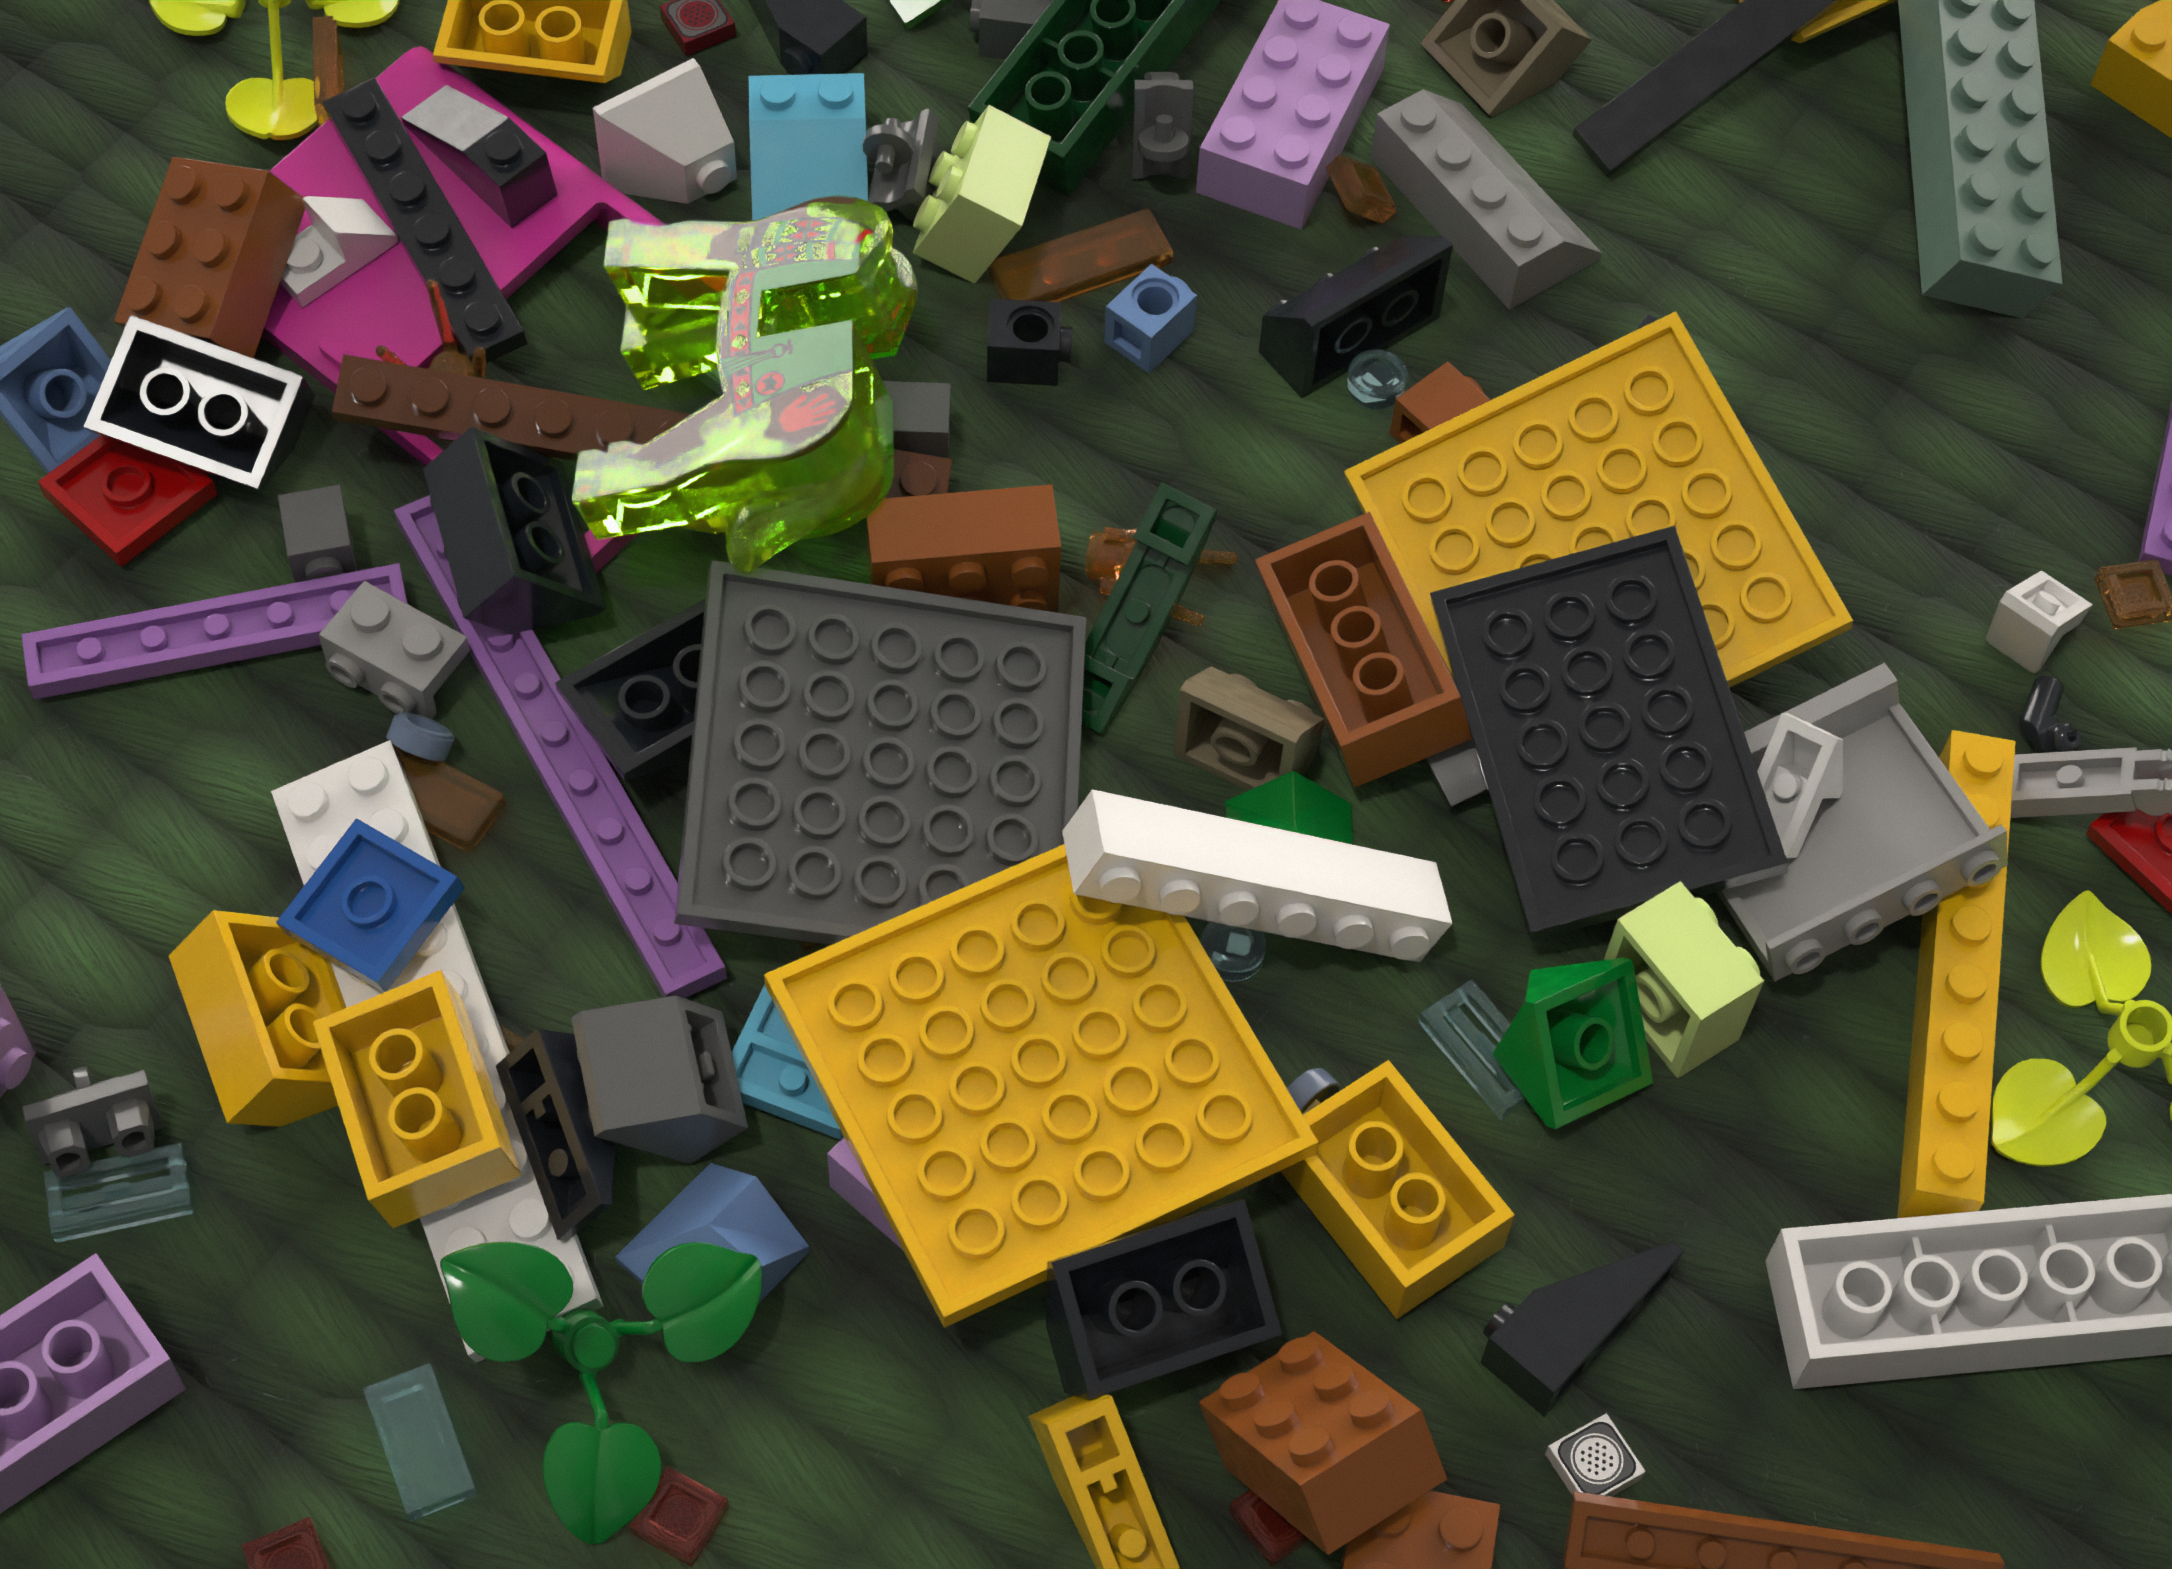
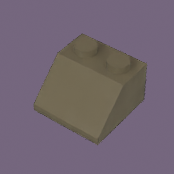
(1505, 48)
(1243, 730)

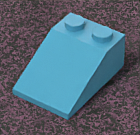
(806, 139)

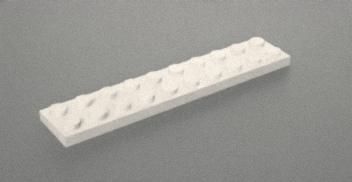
(378, 793)

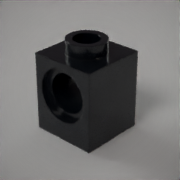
(1026, 342)

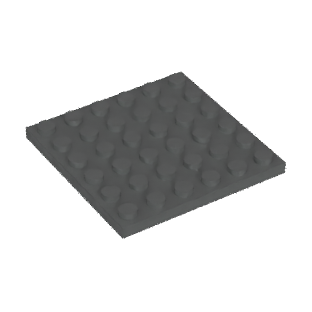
(869, 751)

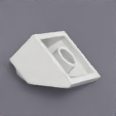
(666, 138)

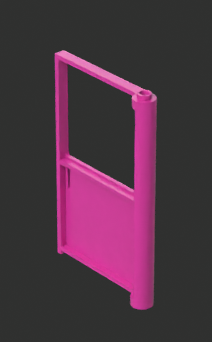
(386, 297)

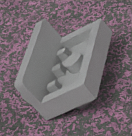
(391, 650)

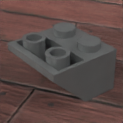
(660, 1076)

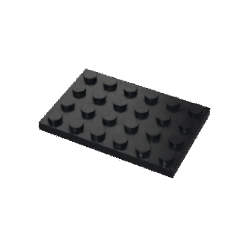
(1606, 732)

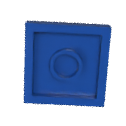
(370, 905)

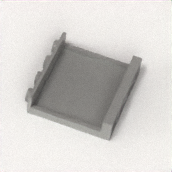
(1879, 850)

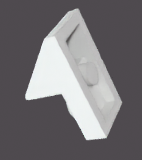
(336, 245)
(2034, 619)
(1796, 774)

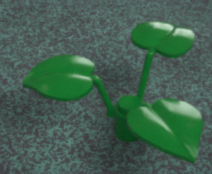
(509, 1297)

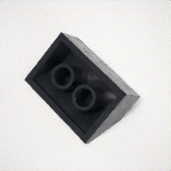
(1356, 310)
(200, 404)
(511, 535)
(1158, 1301)

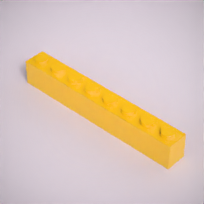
(1957, 1009)

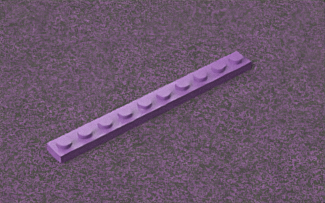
(576, 779)

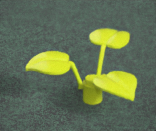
(263, 105)
(2085, 959)

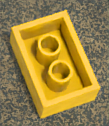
(416, 1099)
(1397, 1190)

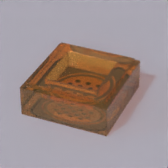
(1361, 189)
(2135, 593)

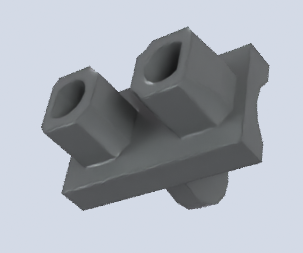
(1162, 125)
(903, 162)
(93, 1117)

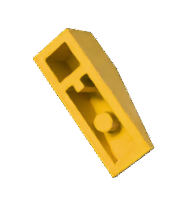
(1102, 1484)

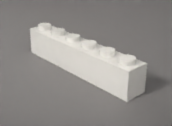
(1254, 877)

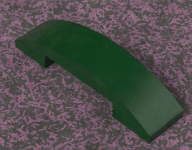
(1142, 601)

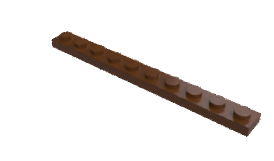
(536, 418)

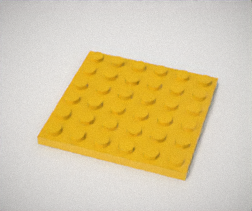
(1599, 457)
(1034, 1076)

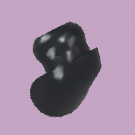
(2039, 718)

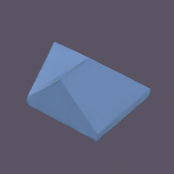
(50, 387)
(726, 1211)

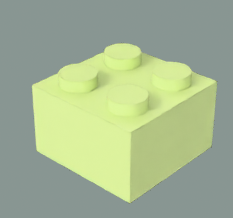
(980, 193)
(1688, 977)

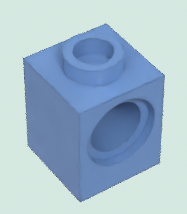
(1150, 318)

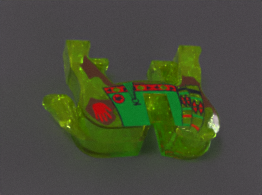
(792, 325)

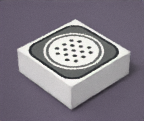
(1595, 1459)

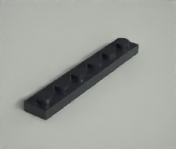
(424, 220)

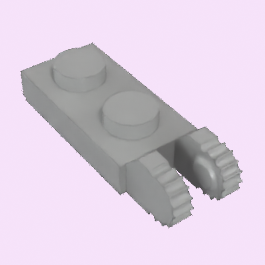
(2092, 782)

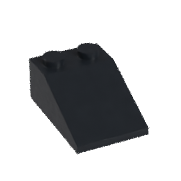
(642, 696)

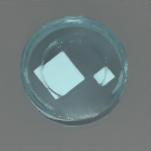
(1376, 379)
(1234, 950)

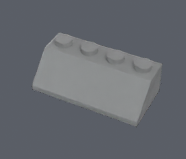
(1478, 197)

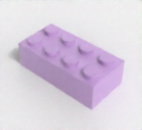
(1292, 109)
(73, 1376)

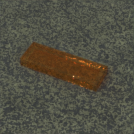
(1083, 260)

